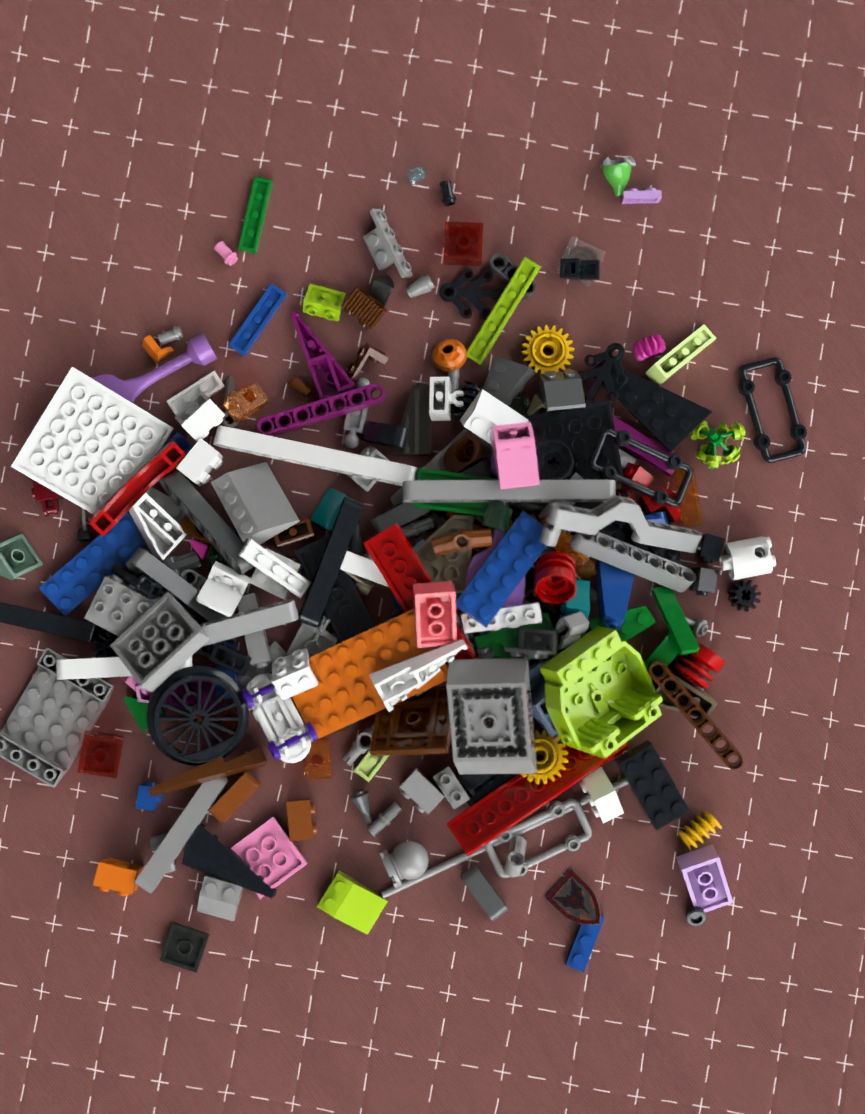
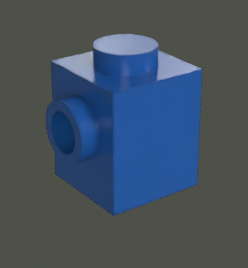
(144, 800)

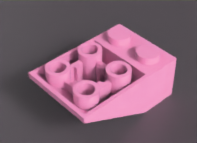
(515, 455)

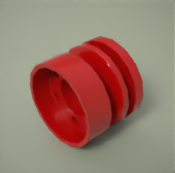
(555, 577)
(698, 665)

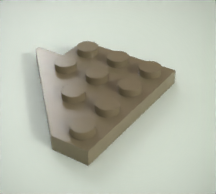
(452, 565)

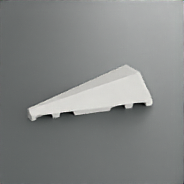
(399, 679)

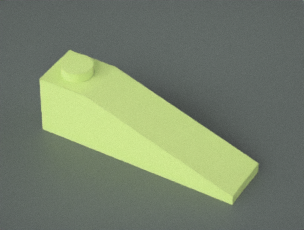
(680, 355)

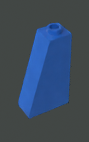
(613, 594)

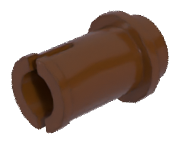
(299, 386)

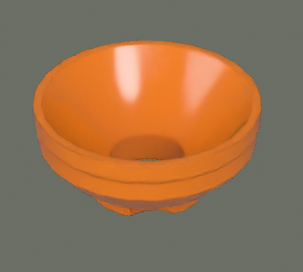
(449, 361)

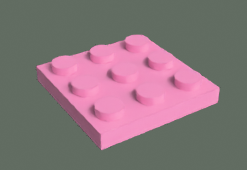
(270, 853)

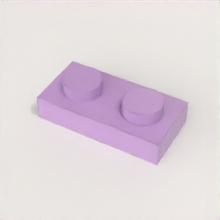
(649, 195)

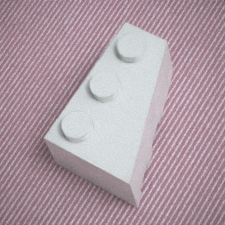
(156, 526)

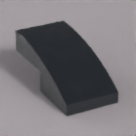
(579, 269)

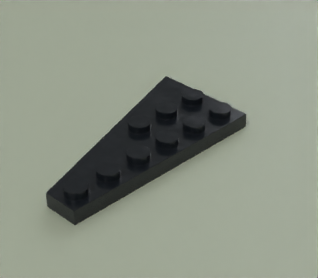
(660, 411)

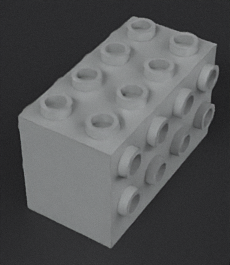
(118, 605)

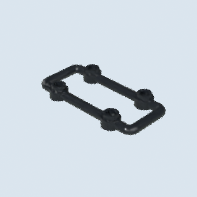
(782, 378)
(671, 461)

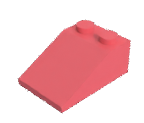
(435, 613)

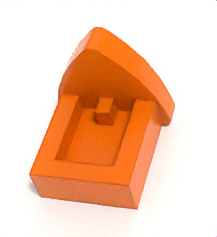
(154, 351)

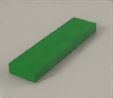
(255, 215)
(675, 620)

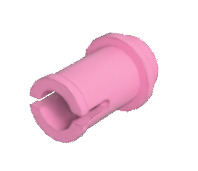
(228, 256)

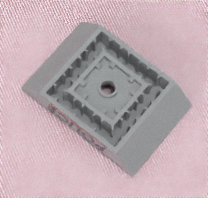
(494, 690)

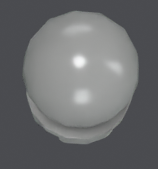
(407, 862)

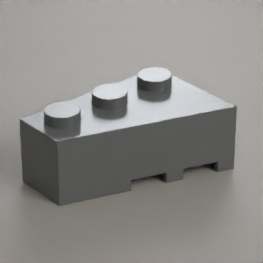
(506, 379)

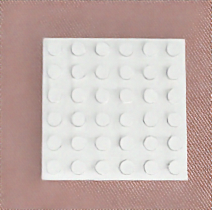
(89, 442)

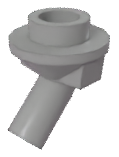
(699, 627)

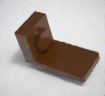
(363, 353)

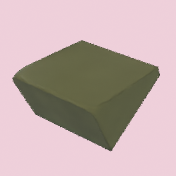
(536, 406)

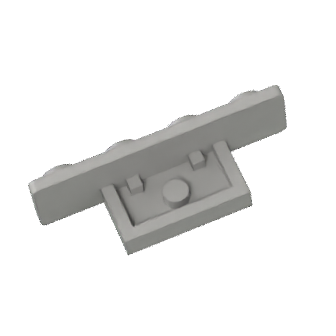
(384, 246)

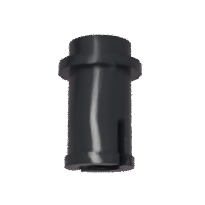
(447, 193)

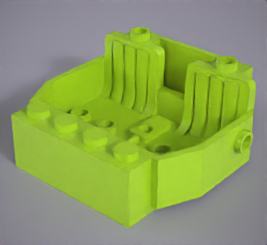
(623, 691)

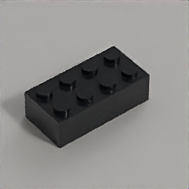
(652, 785)

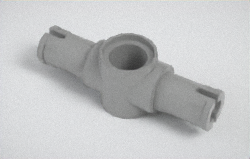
(357, 748)

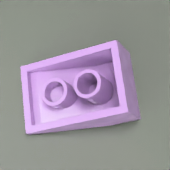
(705, 878)

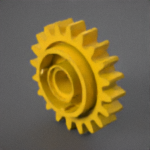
(550, 339)
(553, 759)

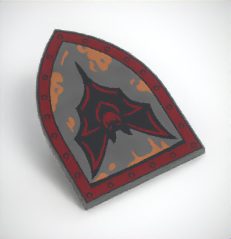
(575, 900)

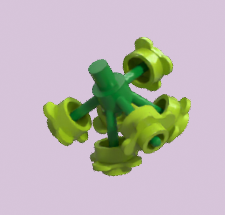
(718, 437)

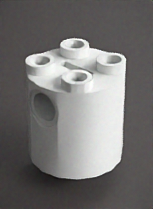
(742, 561)

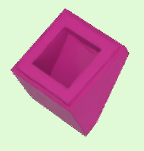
(200, 548)

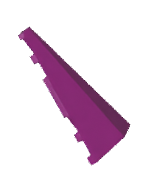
(326, 372)

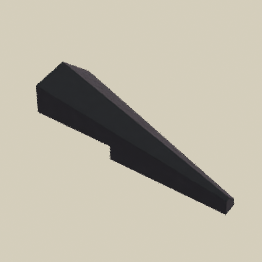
(212, 857)

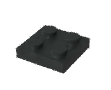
(184, 947)

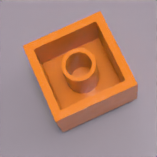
(117, 876)

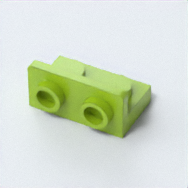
(323, 302)

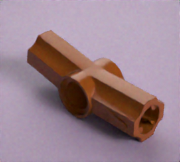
(449, 543)

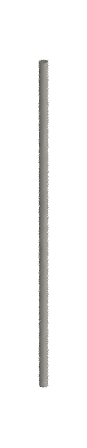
(462, 857)

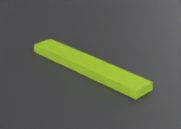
(503, 310)

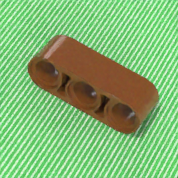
(234, 797)

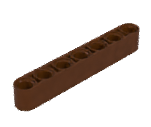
(699, 722)

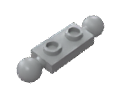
(356, 420)

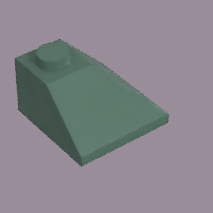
(17, 558)

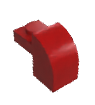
(672, 512)

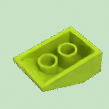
(352, 903)

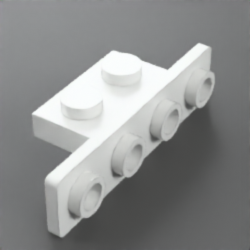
(506, 617)

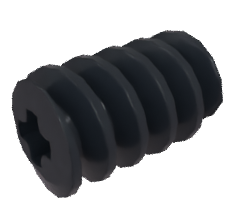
(470, 392)

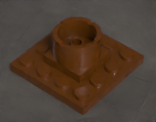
(414, 726)

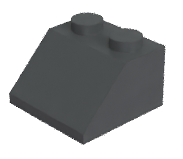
(561, 390)

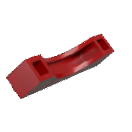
(119, 503)

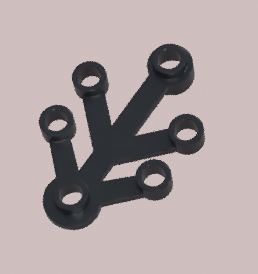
(470, 293)
(603, 373)

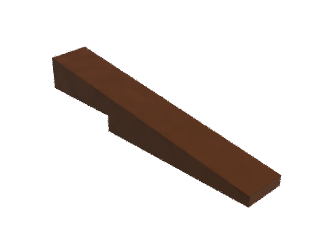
(210, 771)

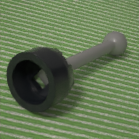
(84, 534)

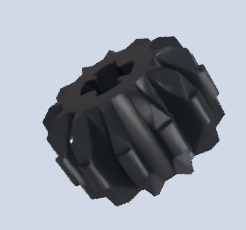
(737, 594)
(102, 644)

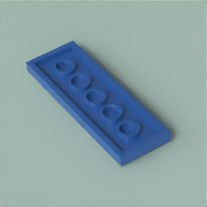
(90, 566)
(502, 570)

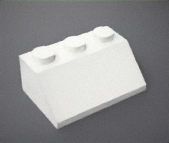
(488, 412)

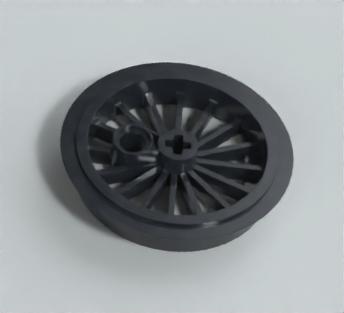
(213, 752)

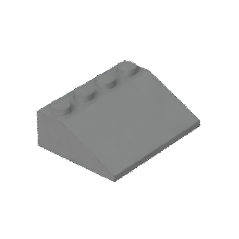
(255, 502)
(159, 642)

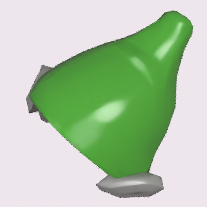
(617, 173)

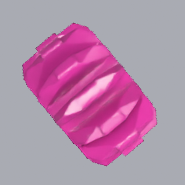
(649, 347)

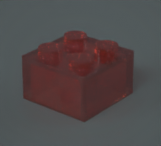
(463, 243)
(100, 754)

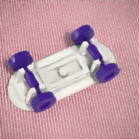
(279, 719)

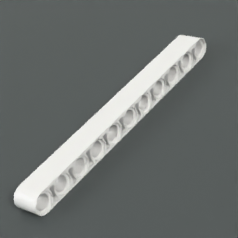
(314, 456)

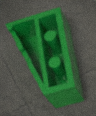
(635, 622)

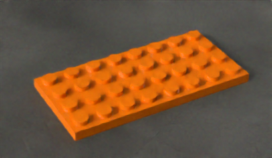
(343, 672)

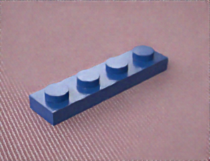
(257, 320)

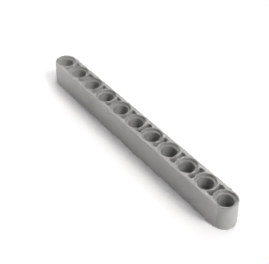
(489, 491)

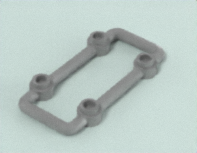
(570, 843)

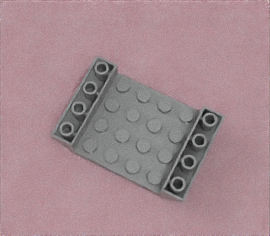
(51, 721)

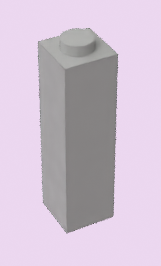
(257, 641)

